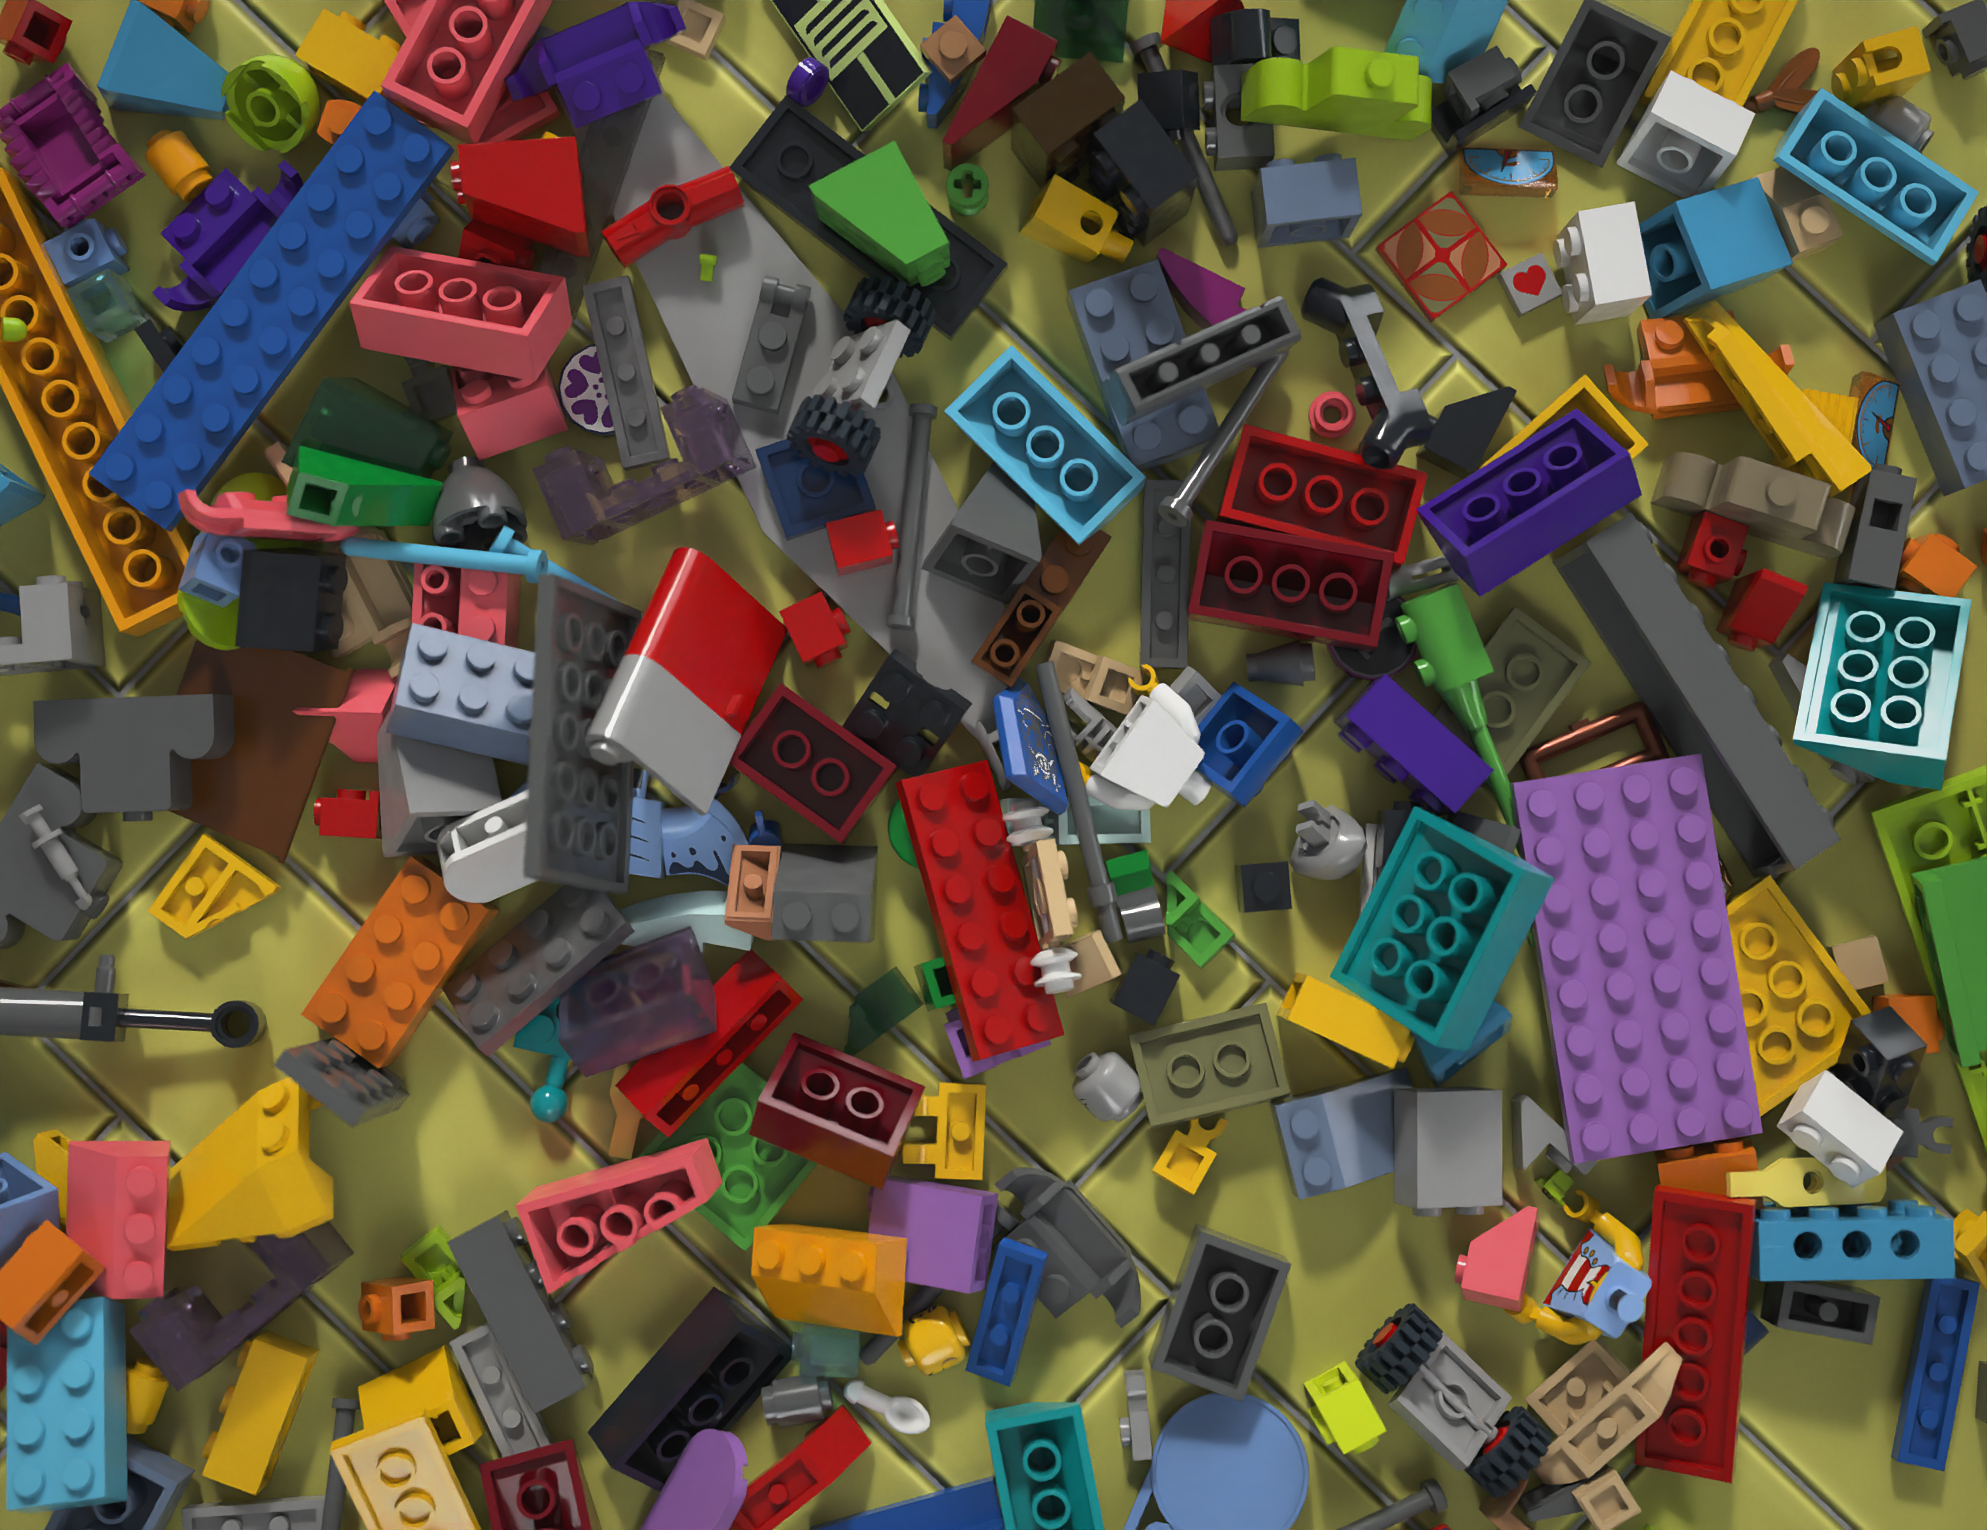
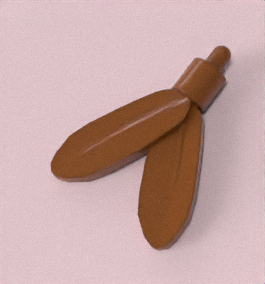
(1784, 90)

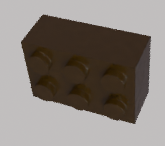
(1059, 119)

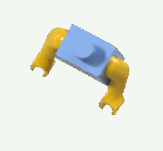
(1599, 1285)

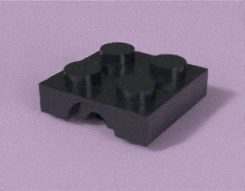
(912, 707)

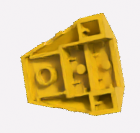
(251, 1175)

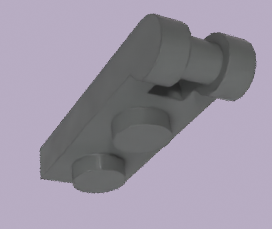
(771, 346)

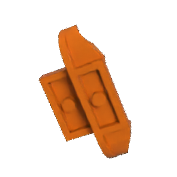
(1677, 373)

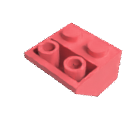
(506, 410)
(468, 602)

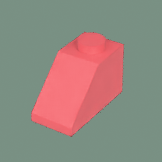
(1500, 1262)

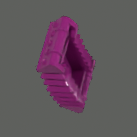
(64, 147)

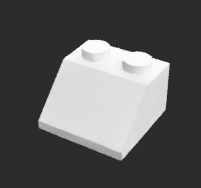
(1685, 137)

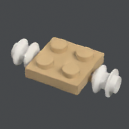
(1050, 909)

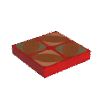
(1441, 256)

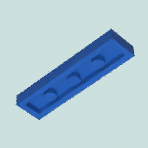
(1935, 1372)

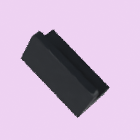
(1454, 135)

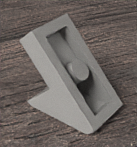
(1534, 1131)

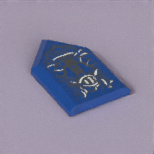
(1029, 746)

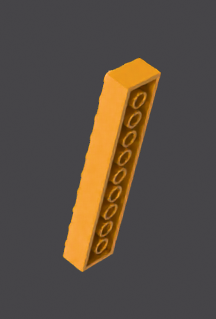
(70, 416)

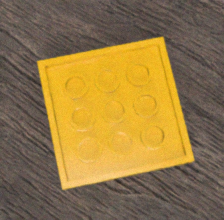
(1790, 993)

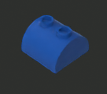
(1244, 743)

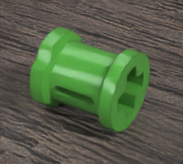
(955, 185)

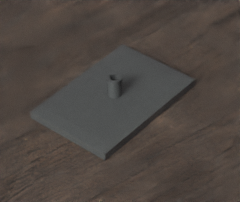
(574, 803)

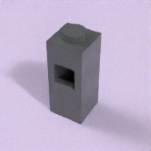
(1877, 529)

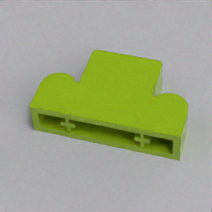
(1341, 93)

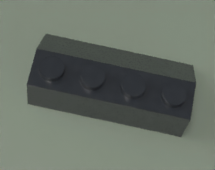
(693, 1383)

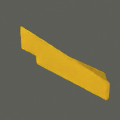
(1774, 404)

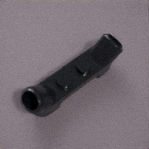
(1396, 416)

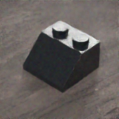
(291, 599)

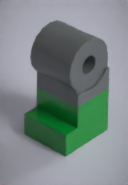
(1136, 896)

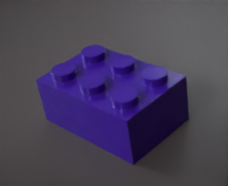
(1412, 747)

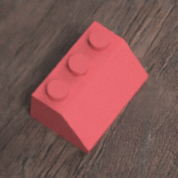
(121, 1213)

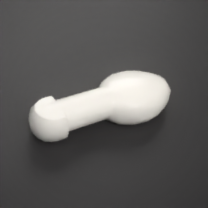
(899, 1411)

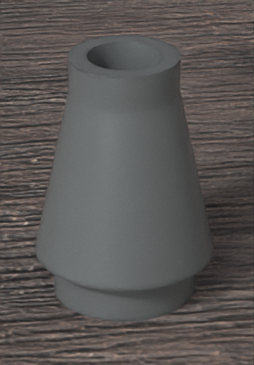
(1282, 664)

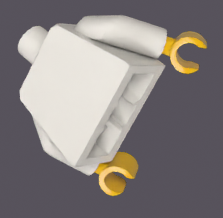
(1150, 753)

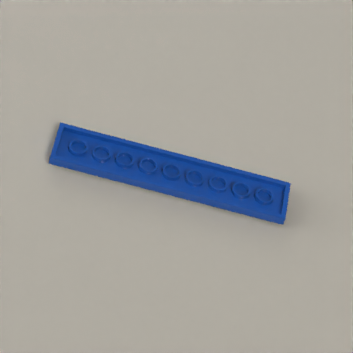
(272, 310)

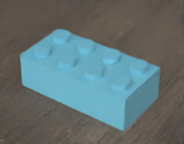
(68, 1411)

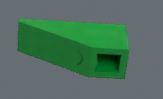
(357, 493)

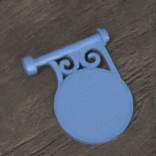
(1225, 1468)

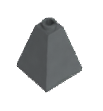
(990, 539)

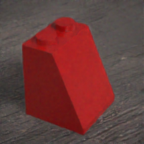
(526, 189)

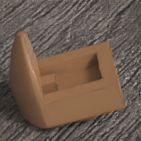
(1500, 1509)

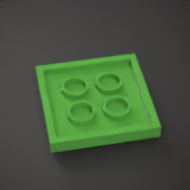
(753, 1172)

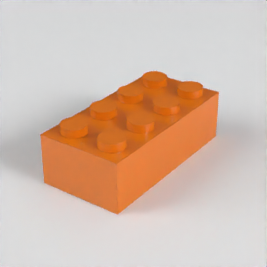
(398, 964)

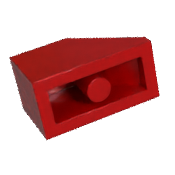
(1759, 608)

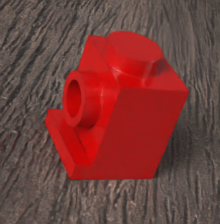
(349, 814)

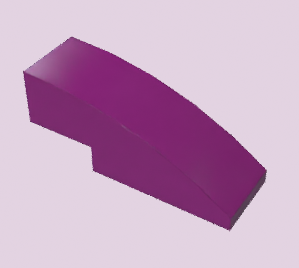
(1200, 292)

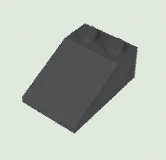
(1595, 80)

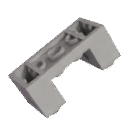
(58, 629)

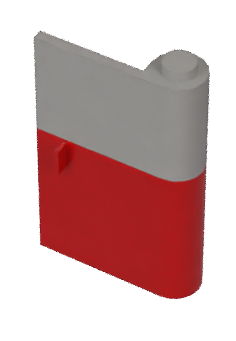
(688, 679)

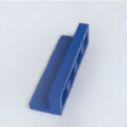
(955, 1508)

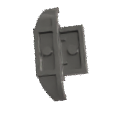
(1080, 1243)

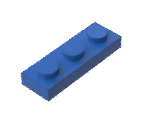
(1006, 1311)

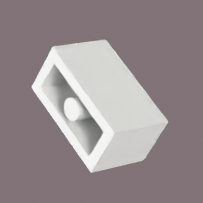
(1839, 1129)

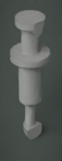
(55, 852)

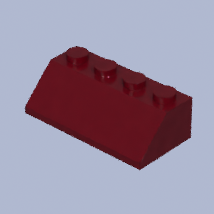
(1290, 586)

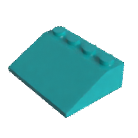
(1883, 681)
(1441, 930)

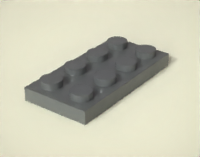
(343, 1080)

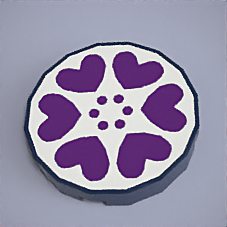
(584, 393)

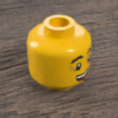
(934, 1340)

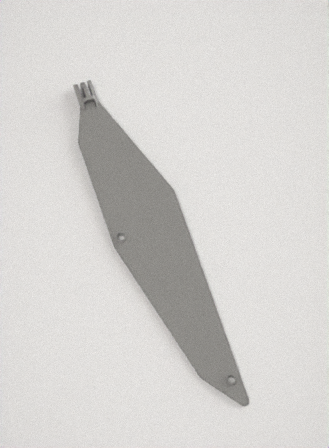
(711, 333)

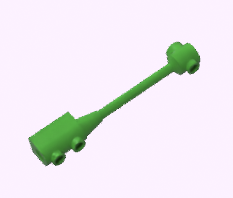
(1452, 663)

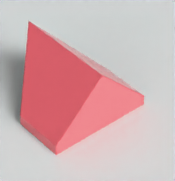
(360, 714)

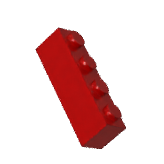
(679, 1079)

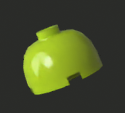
(271, 102)

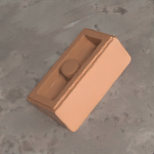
(751, 889)

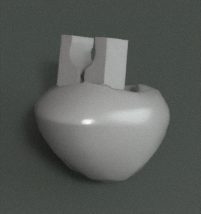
(1327, 843)

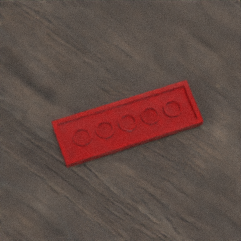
(978, 909)
(1700, 1309)

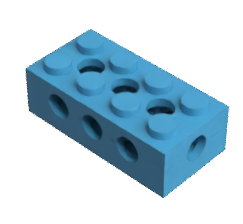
(1852, 1242)

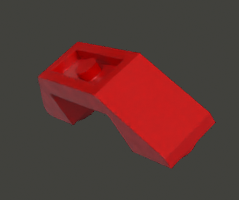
(802, 1472)

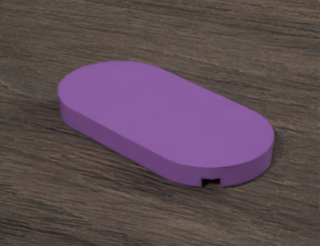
(703, 1486)

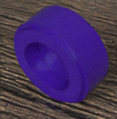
(807, 82)

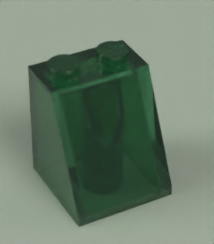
(370, 427)

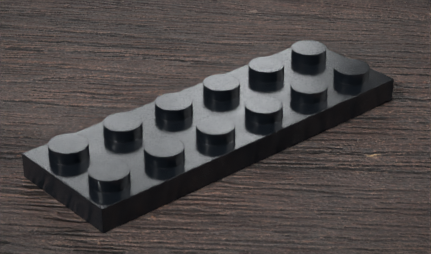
(798, 151)

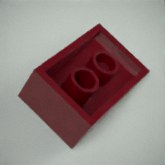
(1012, 70)
(539, 1490)

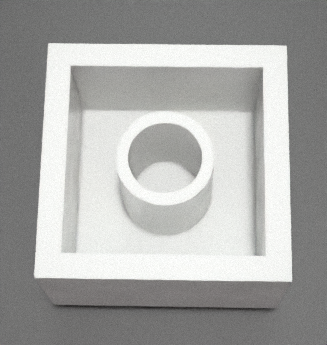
(1602, 264)

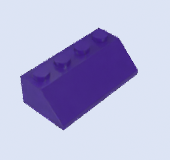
(1530, 501)

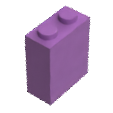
(944, 1227)

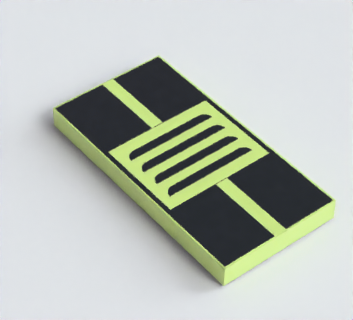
(864, 49)

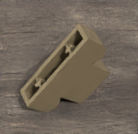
(1768, 499)

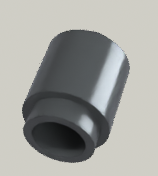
(796, 1400)

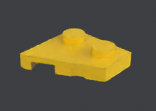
(210, 889)

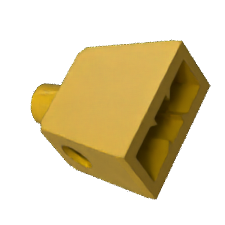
(1058, 218)

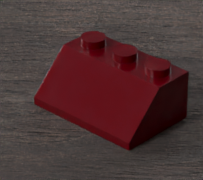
(836, 1110)

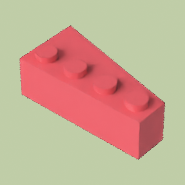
(609, 1209)

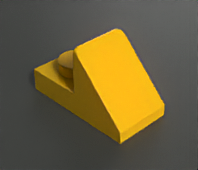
(1971, 1245)

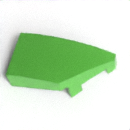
(1193, 924)

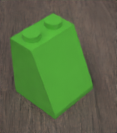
(884, 215)

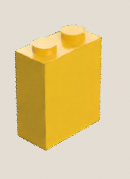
(1346, 1020)

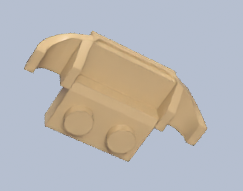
(374, 602)
(1599, 1408)

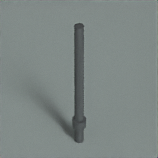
(1101, 891)

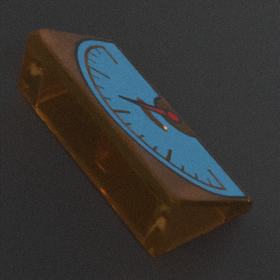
(1508, 172)
(1873, 415)

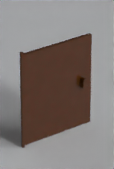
(269, 771)

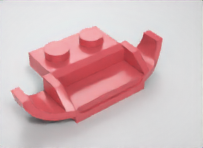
(243, 516)

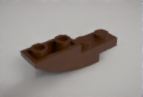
(1038, 606)

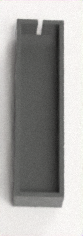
(1697, 698)

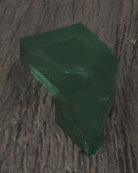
(879, 1009)

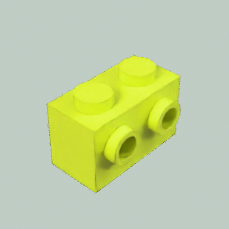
(1343, 1410)

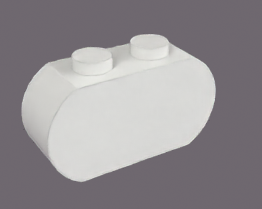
(485, 852)

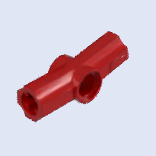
(646, 230)

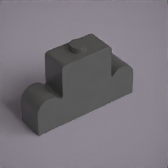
(135, 748)
(28, 882)

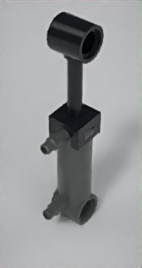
(106, 1014)

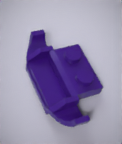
(600, 62)
(221, 234)

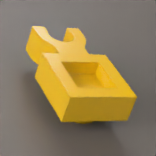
(1187, 1156)

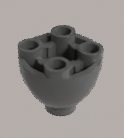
(475, 508)

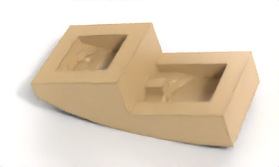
(1094, 677)

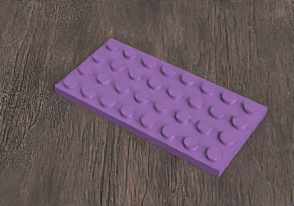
(1637, 959)

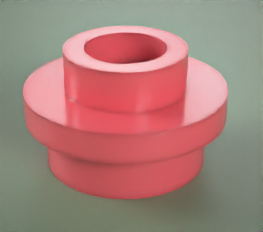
(1338, 402)

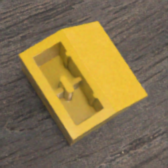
(429, 1383)

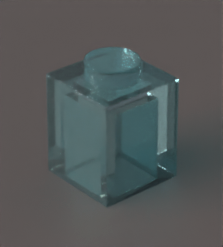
(107, 305)
(827, 1351)

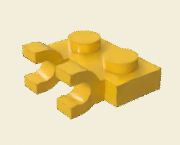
(959, 1132)

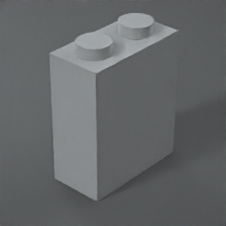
(1447, 1149)

